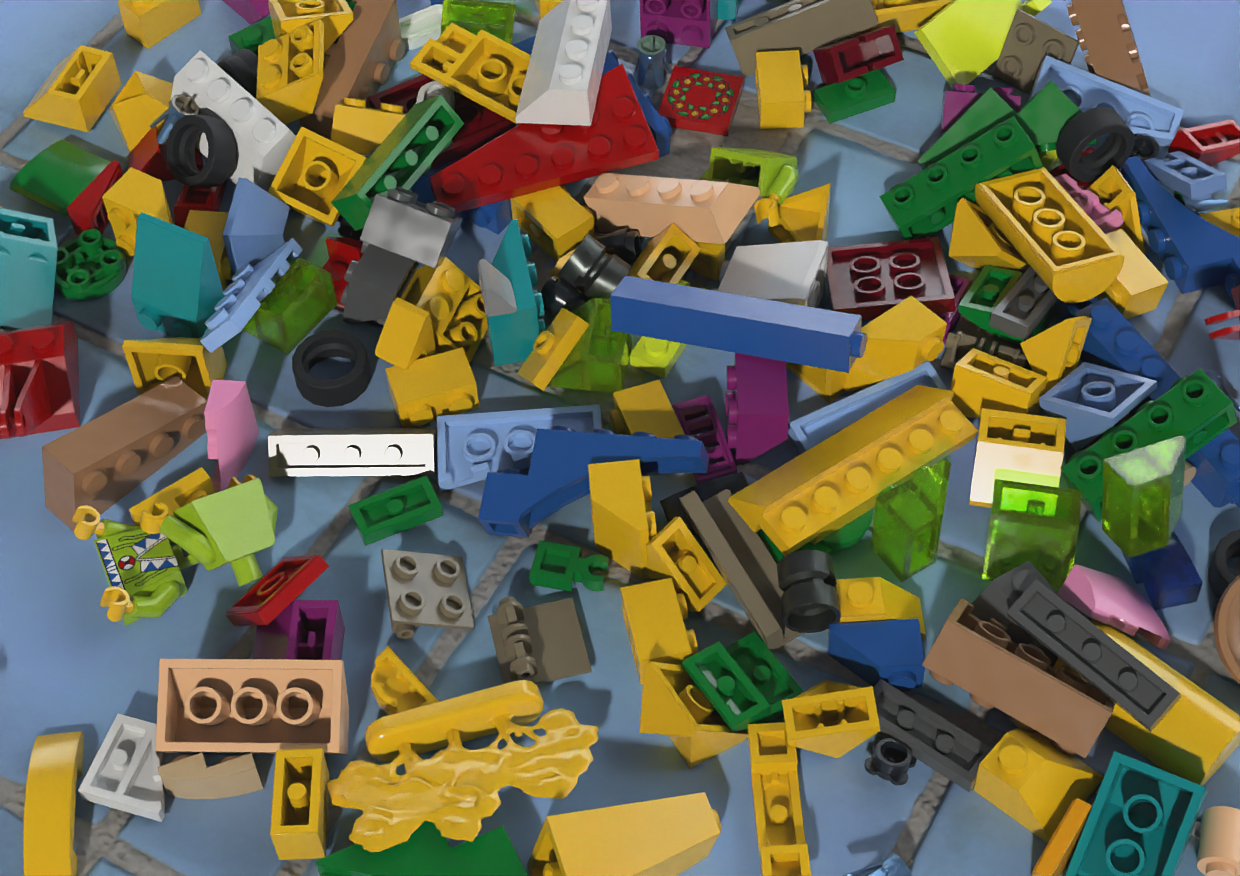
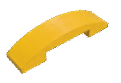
(777, 802)
(51, 805)

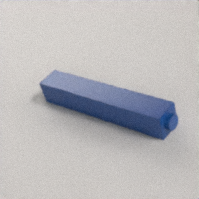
(737, 323)

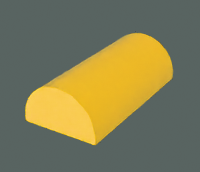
(1052, 233)
(1191, 737)

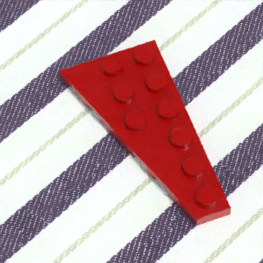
(552, 154)

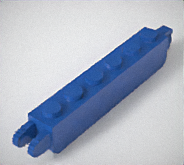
(1119, 346)

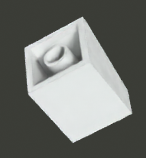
(778, 272)

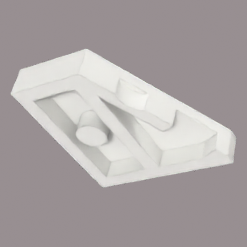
(126, 770)

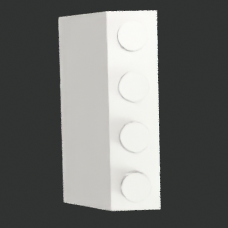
(566, 64)
(258, 134)

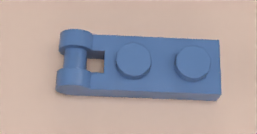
(1187, 175)

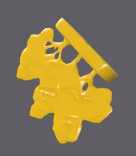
(458, 783)

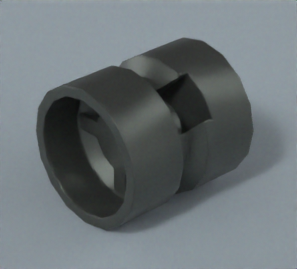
(594, 269)
(809, 591)

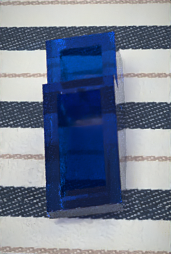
(1166, 575)

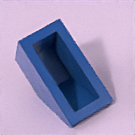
(880, 651)

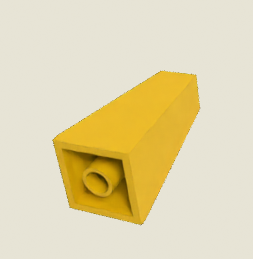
(627, 839)

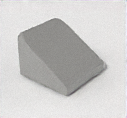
(495, 290)

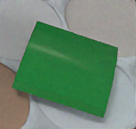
(58, 175)
(986, 294)
(742, 681)

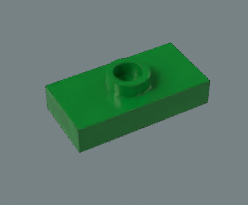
(854, 96)
(395, 510)

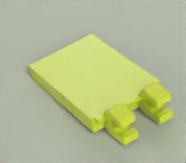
(971, 35)

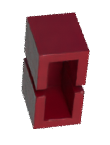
(865, 51)

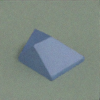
(253, 225)
(1094, 400)

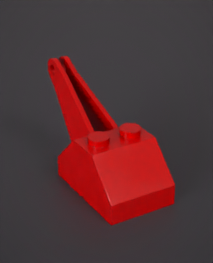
(39, 380)

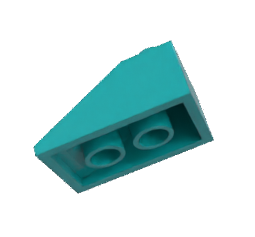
(173, 278)
(1137, 822)

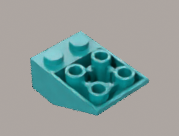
(26, 269)
(515, 333)

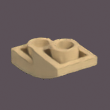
(193, 779)

